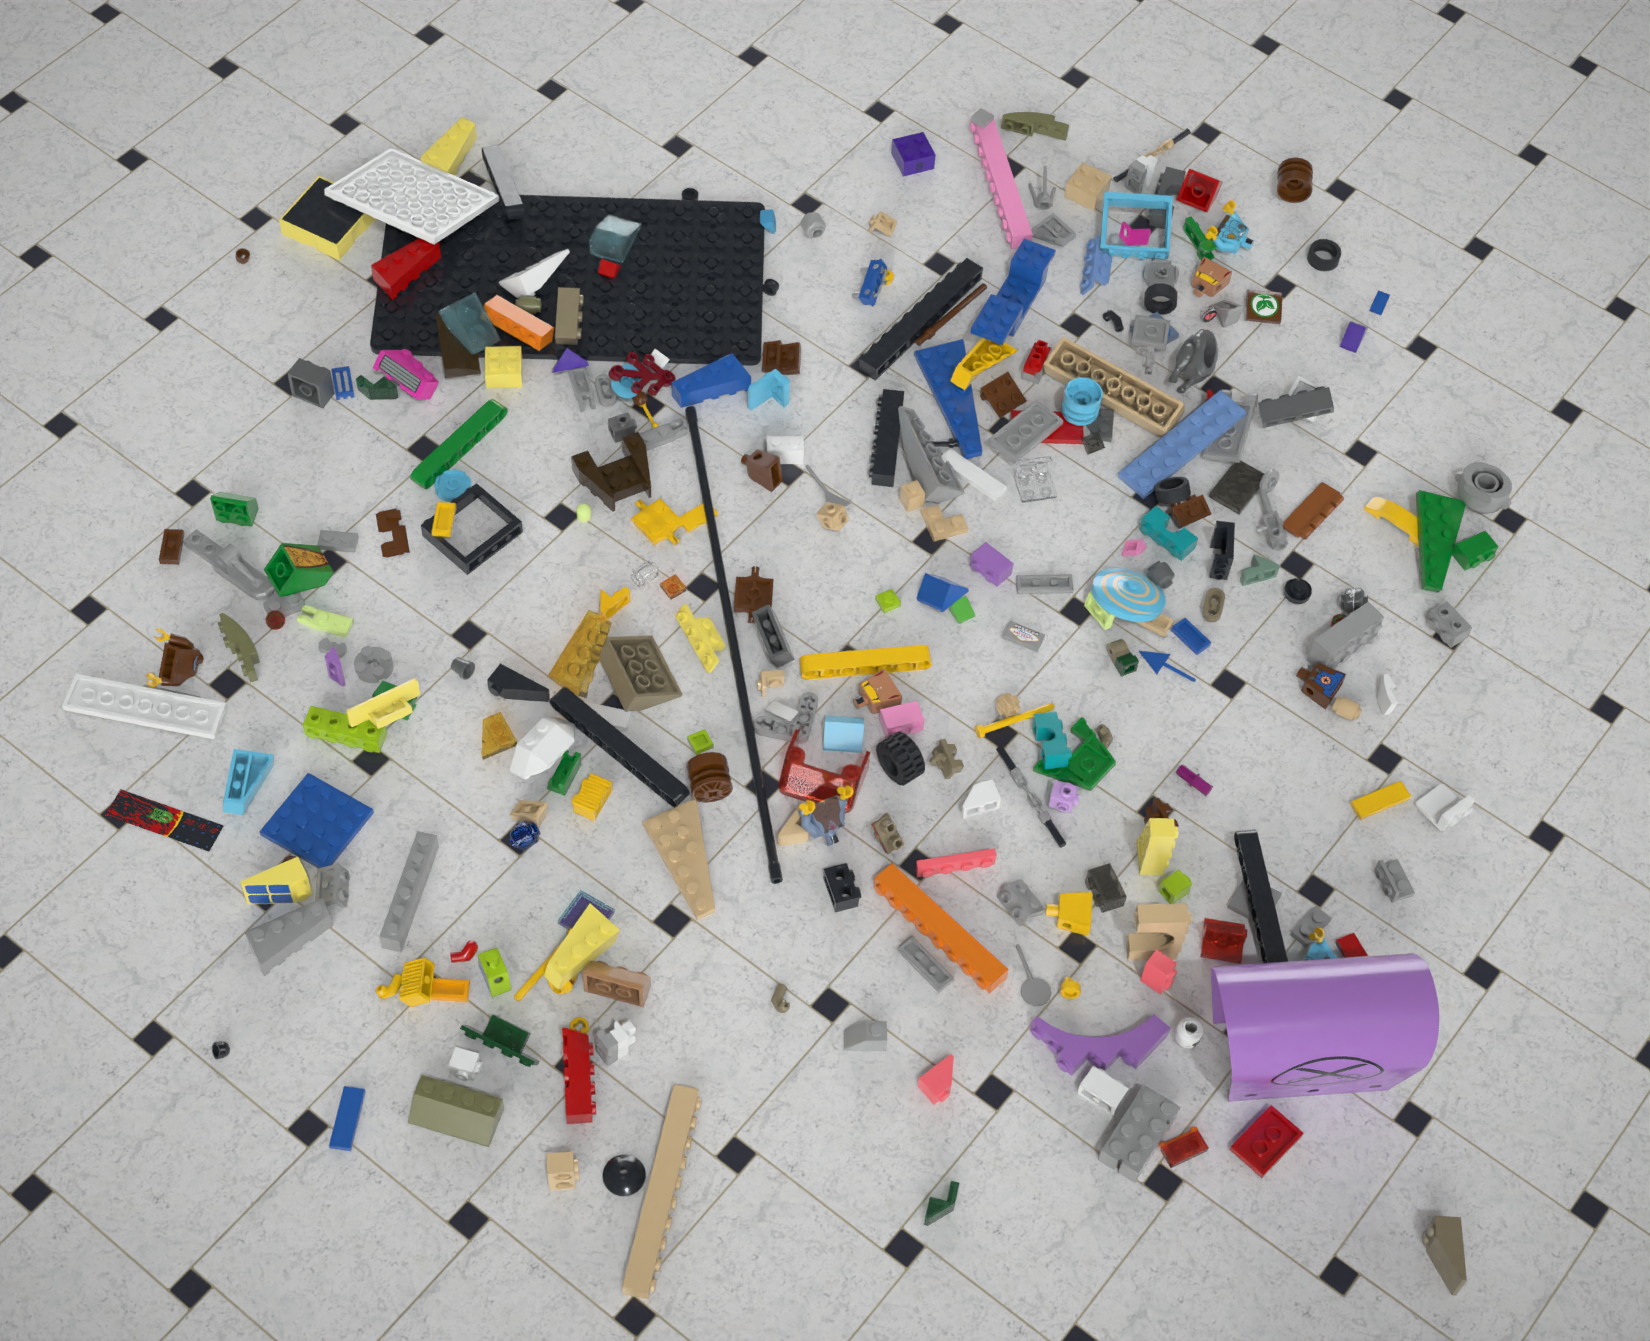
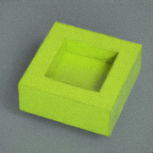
(888, 600)
(700, 741)

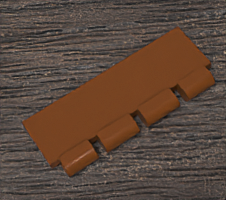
(1313, 511)

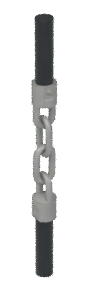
(1044, 816)

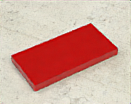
(1065, 434)

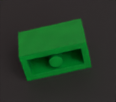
(1475, 550)

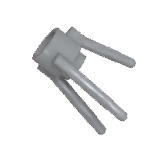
(1044, 200)

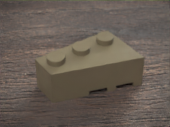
(569, 316)

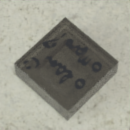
(1093, 442)

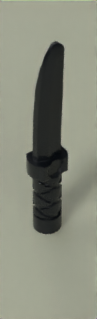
(945, 443)

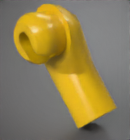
(390, 990)

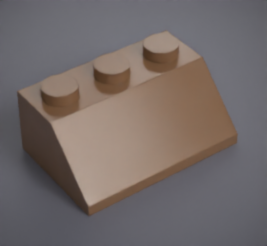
(616, 983)

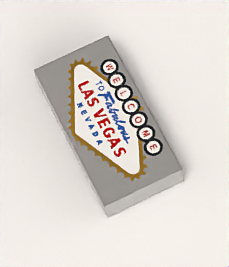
(1023, 636)

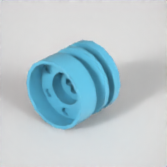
(1082, 401)

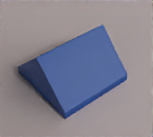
(939, 592)

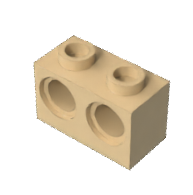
(562, 1170)

